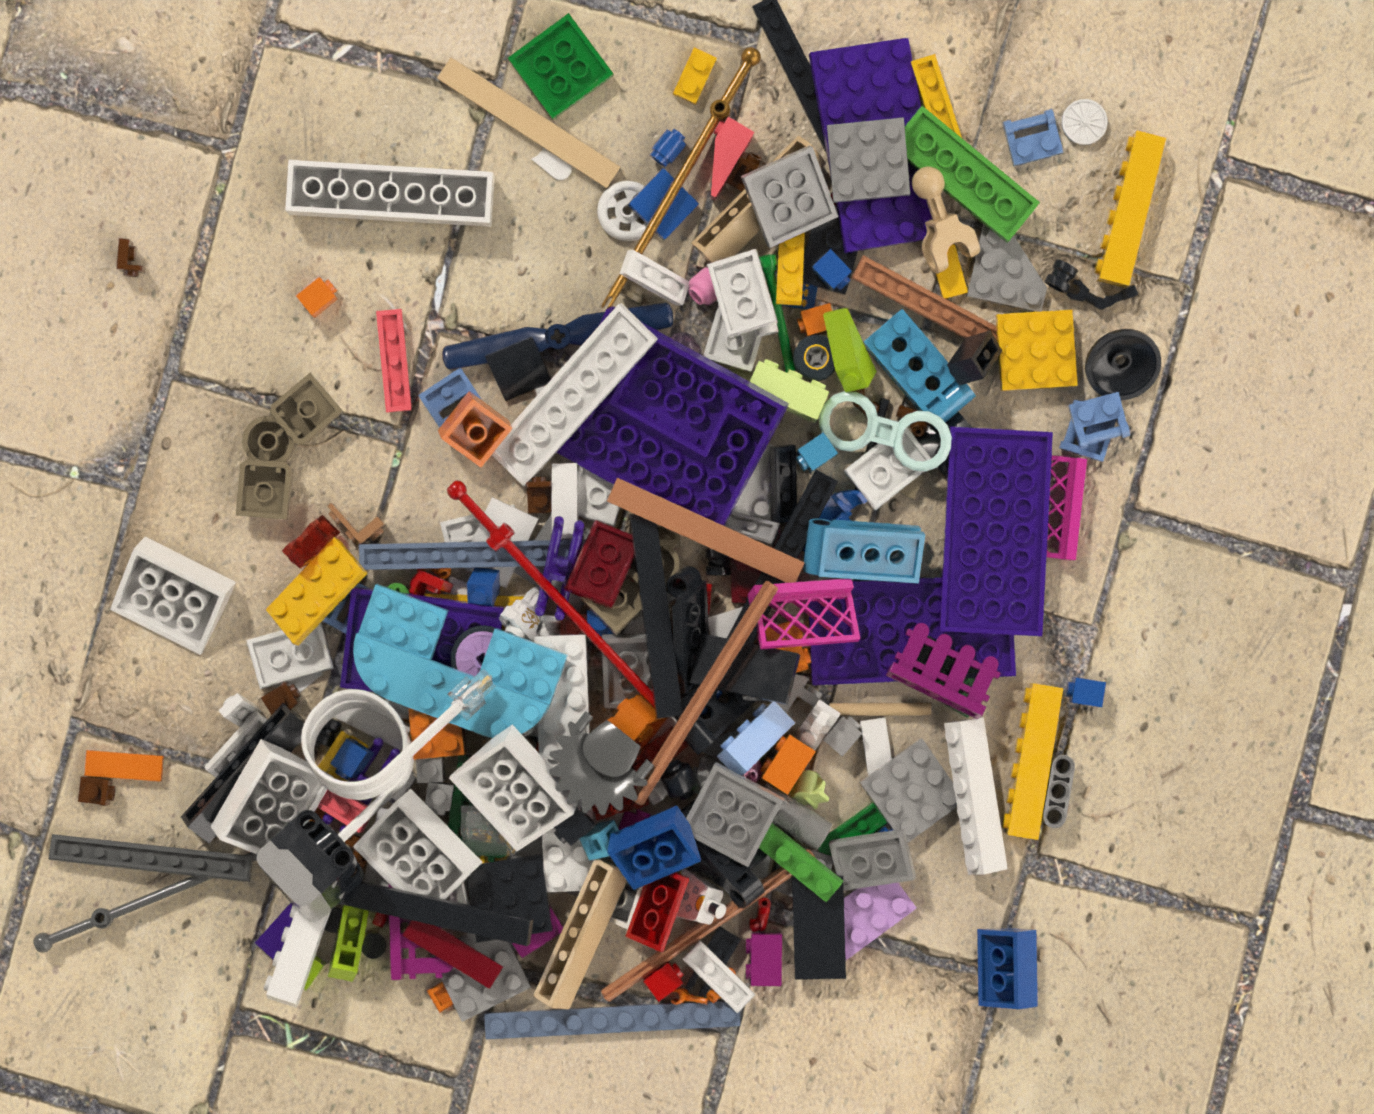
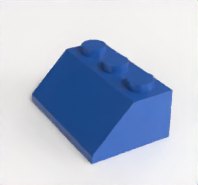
(654, 847)
(1007, 968)

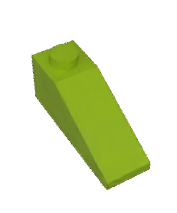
(848, 351)
(348, 943)

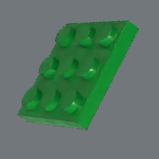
(560, 66)

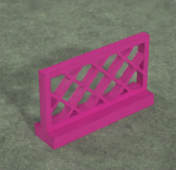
(1071, 507)
(807, 592)

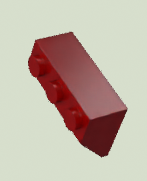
(657, 911)

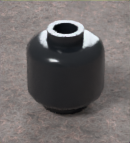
(679, 780)

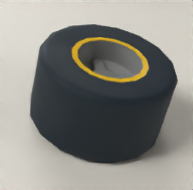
(814, 358)

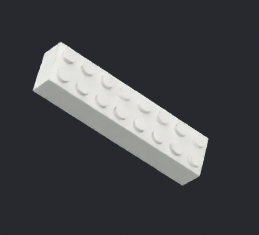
(390, 193)

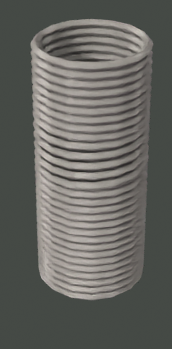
(794, 819)

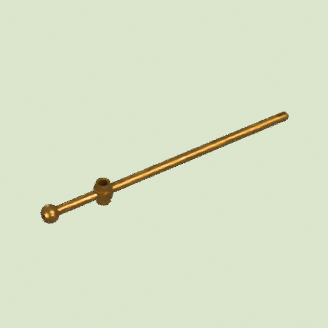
(750, 58)

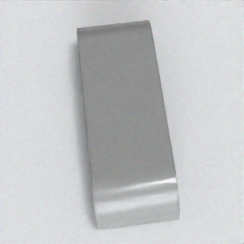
(1062, 802)

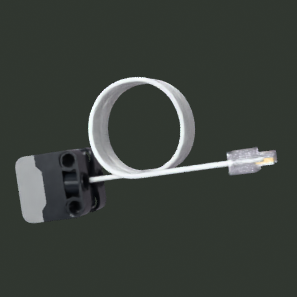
(312, 860)

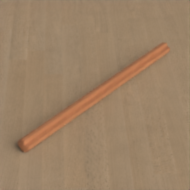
(706, 689)
(687, 940)

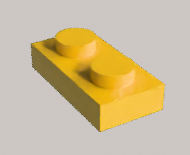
(694, 76)

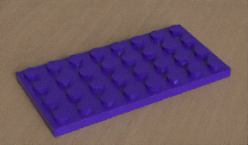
(863, 86)
(996, 531)
(883, 617)

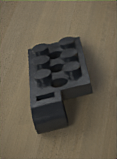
(738, 881)

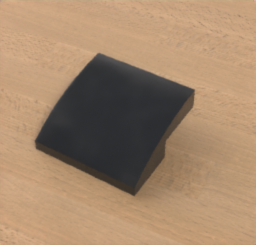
(518, 368)

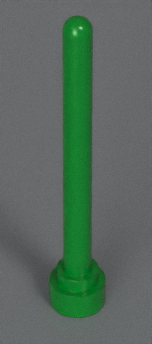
(768, 265)

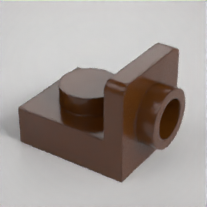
(746, 163)
(125, 256)
(539, 495)
(284, 694)
(96, 791)

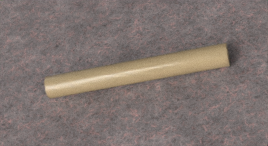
(882, 709)

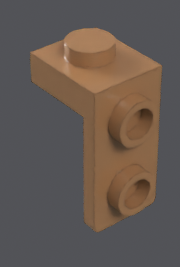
(371, 531)

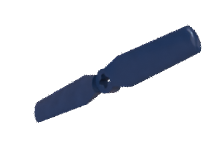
(576, 333)

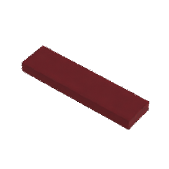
(454, 952)

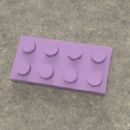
(872, 912)

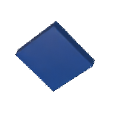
(650, 197)

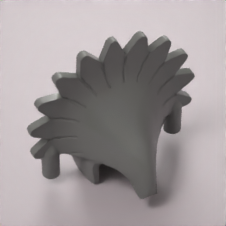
(598, 765)

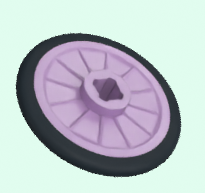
(469, 647)

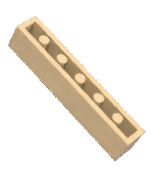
(738, 221)
(581, 935)

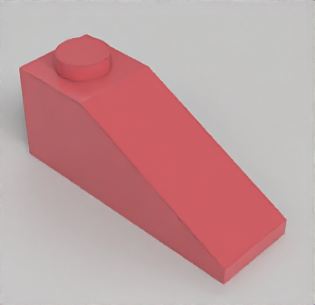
(730, 144)

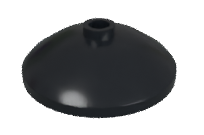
(1129, 375)

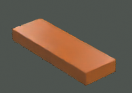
(124, 765)

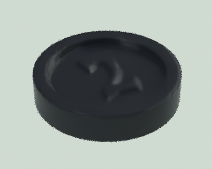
(333, 920)
(374, 945)

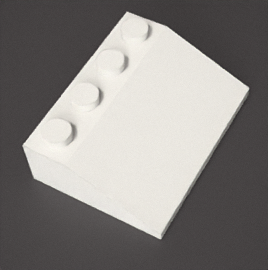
(172, 595)
(513, 788)
(267, 797)
(417, 850)

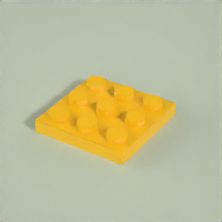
(1036, 350)

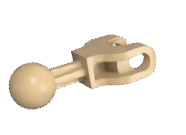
(944, 227)

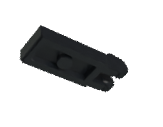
(722, 945)

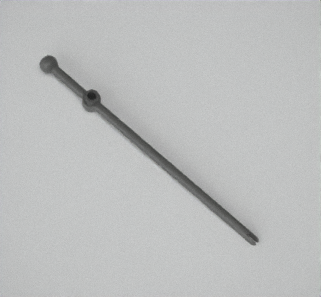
(43, 941)

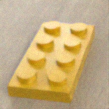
(316, 591)

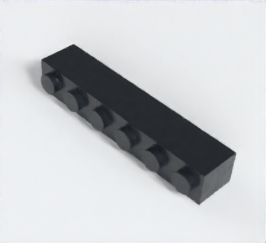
(281, 729)

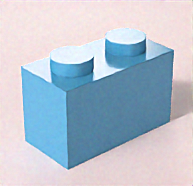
(815, 453)

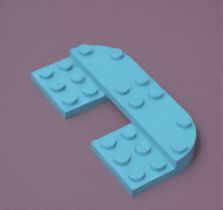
(396, 663)

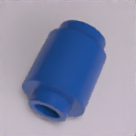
(668, 147)

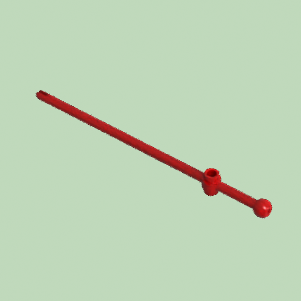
(500, 538)

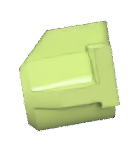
(809, 789)

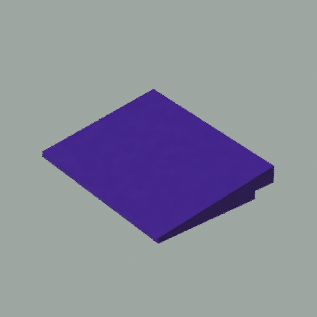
(679, 429)

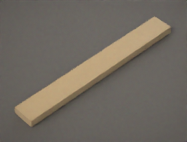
(528, 123)

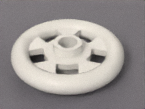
(607, 200)

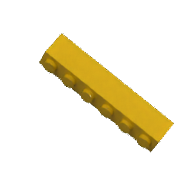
(1130, 209)
(1033, 761)

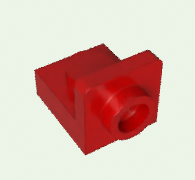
(425, 580)

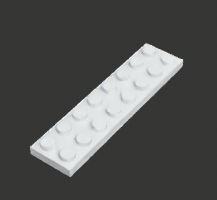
(574, 393)

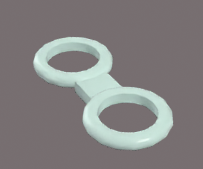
(885, 431)

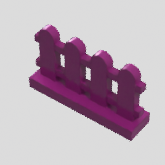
(953, 682)
(410, 965)

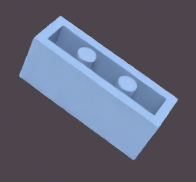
(755, 738)

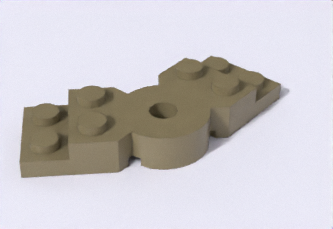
(294, 421)
(628, 603)

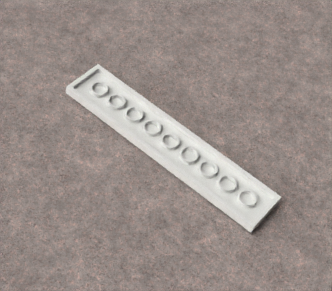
(564, 864)

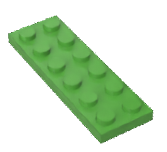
(968, 175)

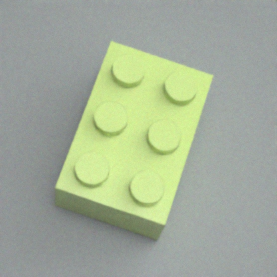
(804, 397)

